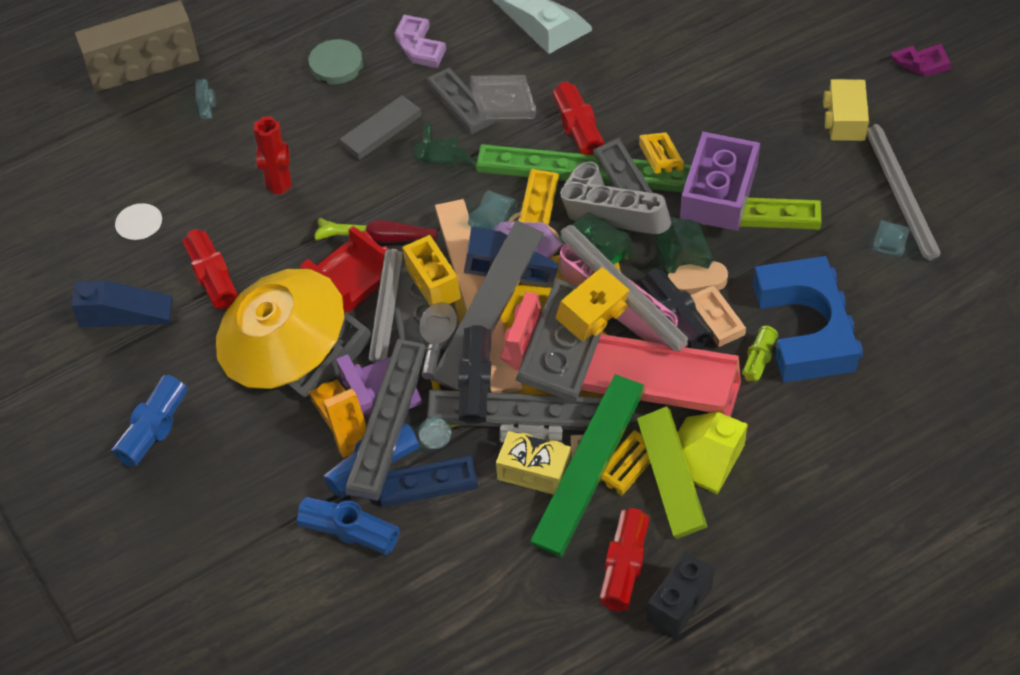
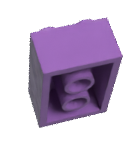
(719, 181)

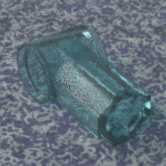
(492, 211)

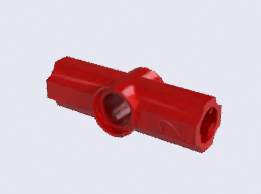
(577, 118)
(272, 155)
(210, 269)
(624, 560)

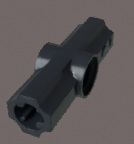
(681, 304)
(474, 374)

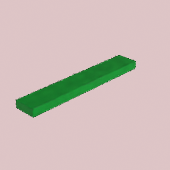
(587, 465)

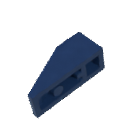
(486, 244)
(116, 304)

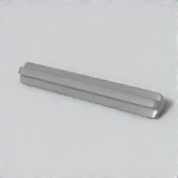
(385, 306)

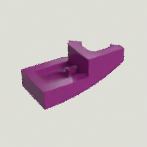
(924, 62)

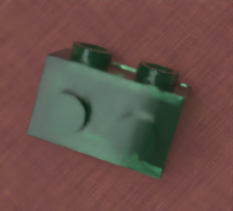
(605, 237)
(683, 243)

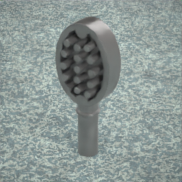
(436, 330)

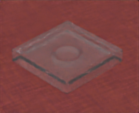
(502, 97)

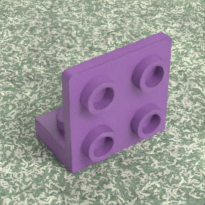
(366, 383)

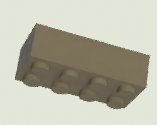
(137, 46)

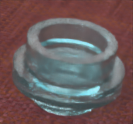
(434, 432)

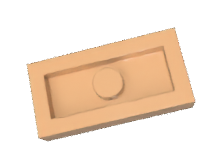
(718, 316)

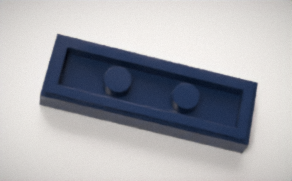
(428, 481)

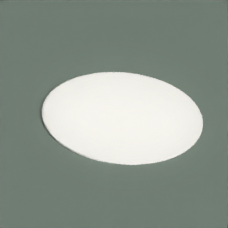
(138, 221)

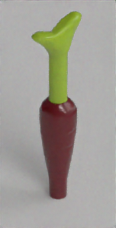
(379, 230)

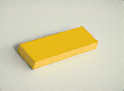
(539, 197)

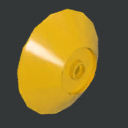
(279, 328)

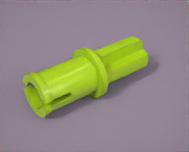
(759, 353)

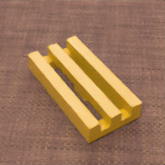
(656, 155)
(635, 472)

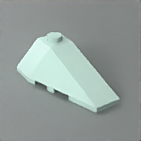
(546, 21)

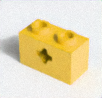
(431, 271)
(593, 304)

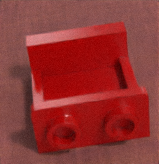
(353, 268)

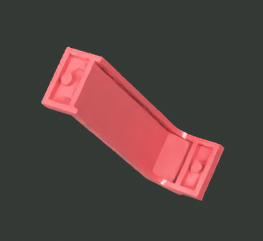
(673, 378)

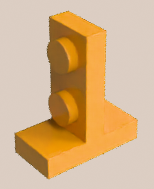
(341, 413)

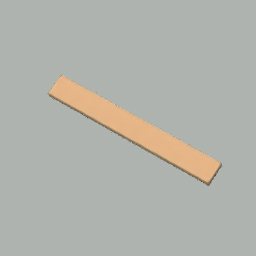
(456, 231)

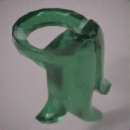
(439, 151)

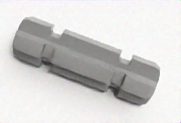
(553, 433)

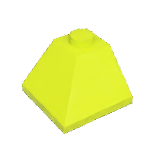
(711, 447)

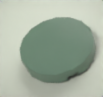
(335, 61)

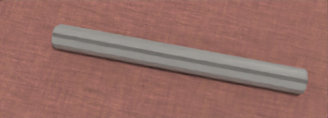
(903, 193)
(636, 299)

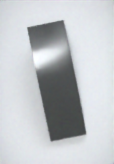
(351, 341)

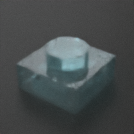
(205, 98)
(891, 238)

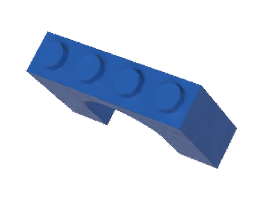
(814, 285)

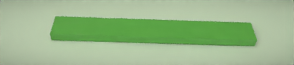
(521, 160)

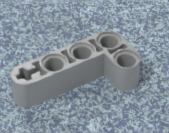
(617, 206)

